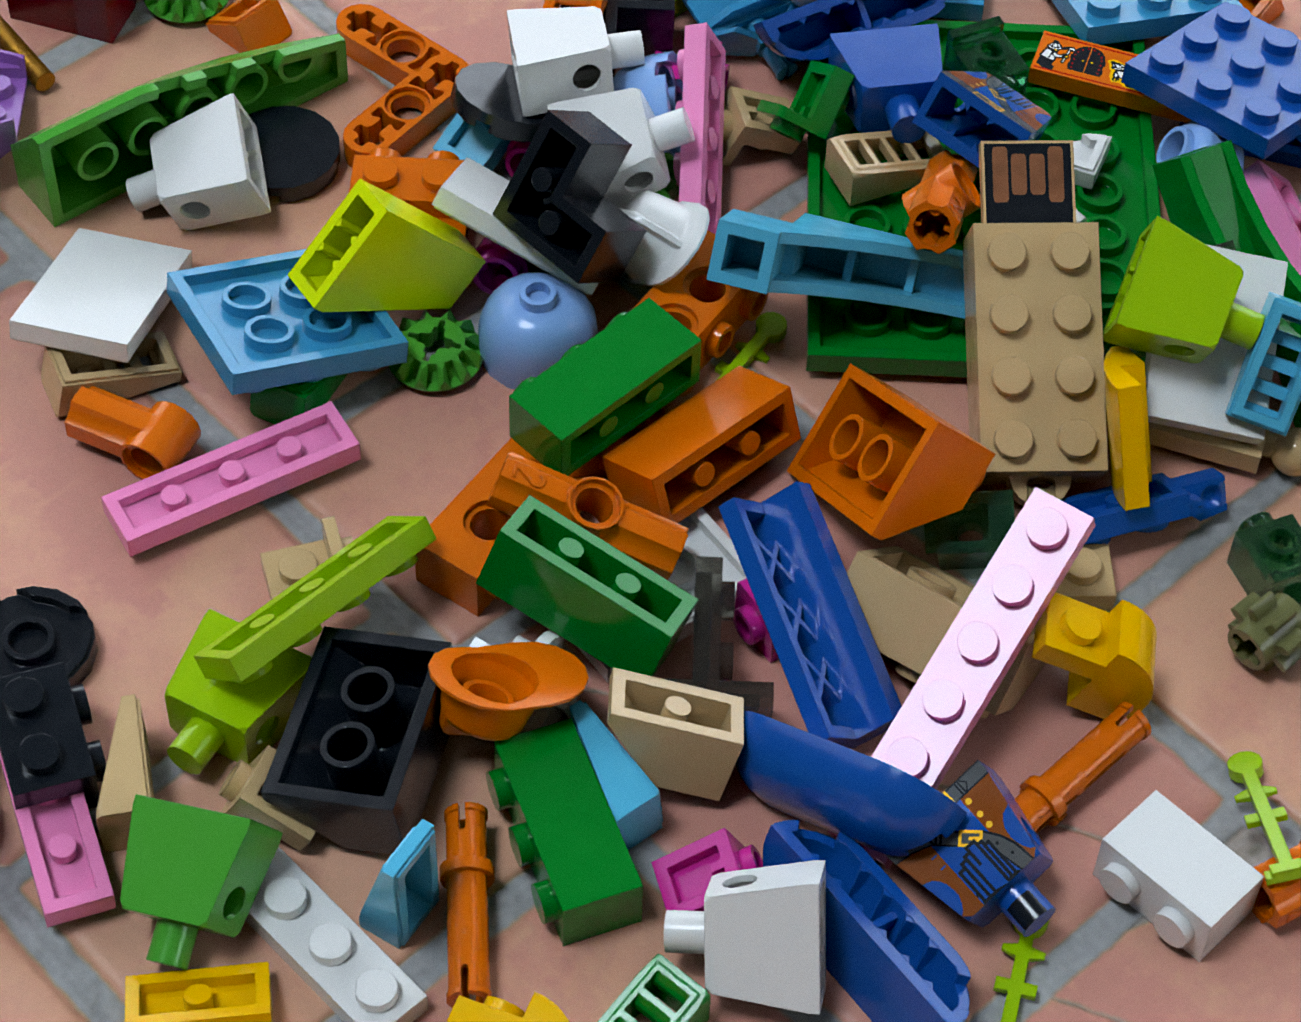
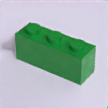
(604, 387)
(585, 589)
(565, 833)

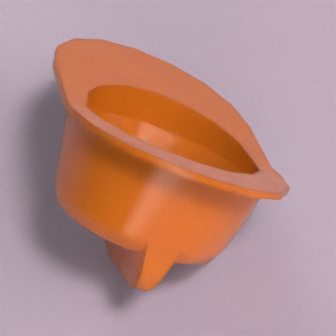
(499, 686)

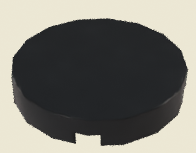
(491, 96)
(297, 151)
(44, 629)

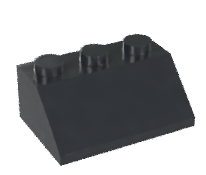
(361, 740)

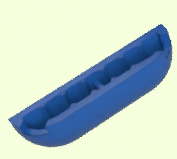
(806, 31)
(842, 788)
(875, 935)

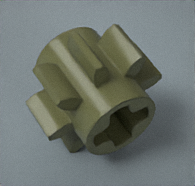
(1266, 631)

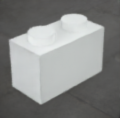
(1177, 876)

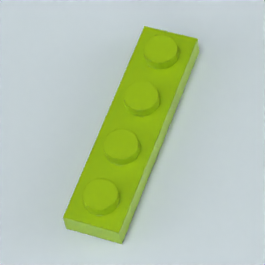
(330, 588)

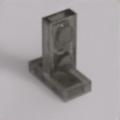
(710, 657)

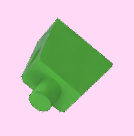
(192, 873)

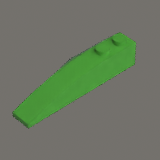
(98, 148)

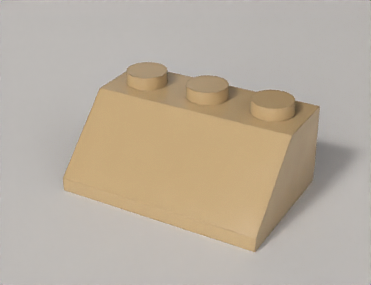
(911, 610)

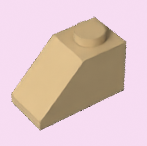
(677, 731)

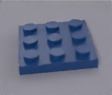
(1227, 76)

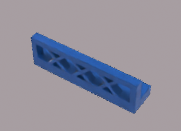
(812, 615)

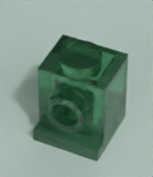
(986, 49)
(986, 513)
(1268, 555)

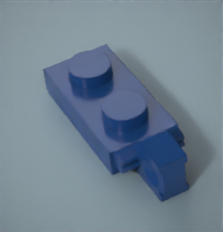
(1171, 499)

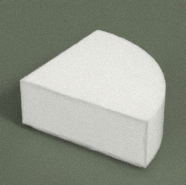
(1089, 158)

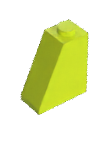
(384, 257)

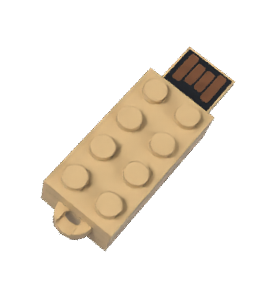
(1034, 322)

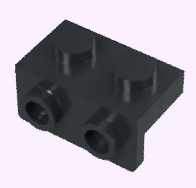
(45, 738)

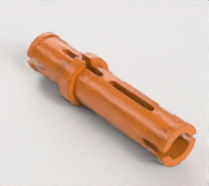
(1047, 796)
(467, 877)

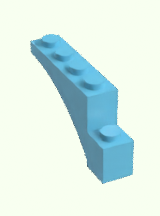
(835, 261)

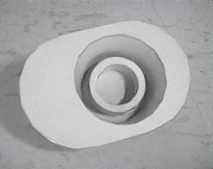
(671, 237)

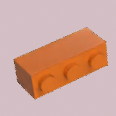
(705, 444)

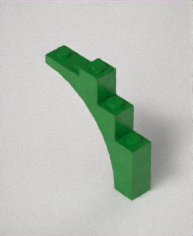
(1213, 203)

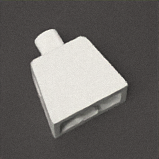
(566, 54)
(650, 135)
(205, 168)
(760, 935)

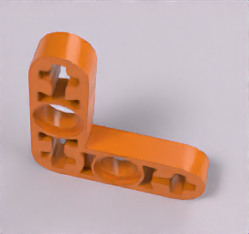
(413, 81)

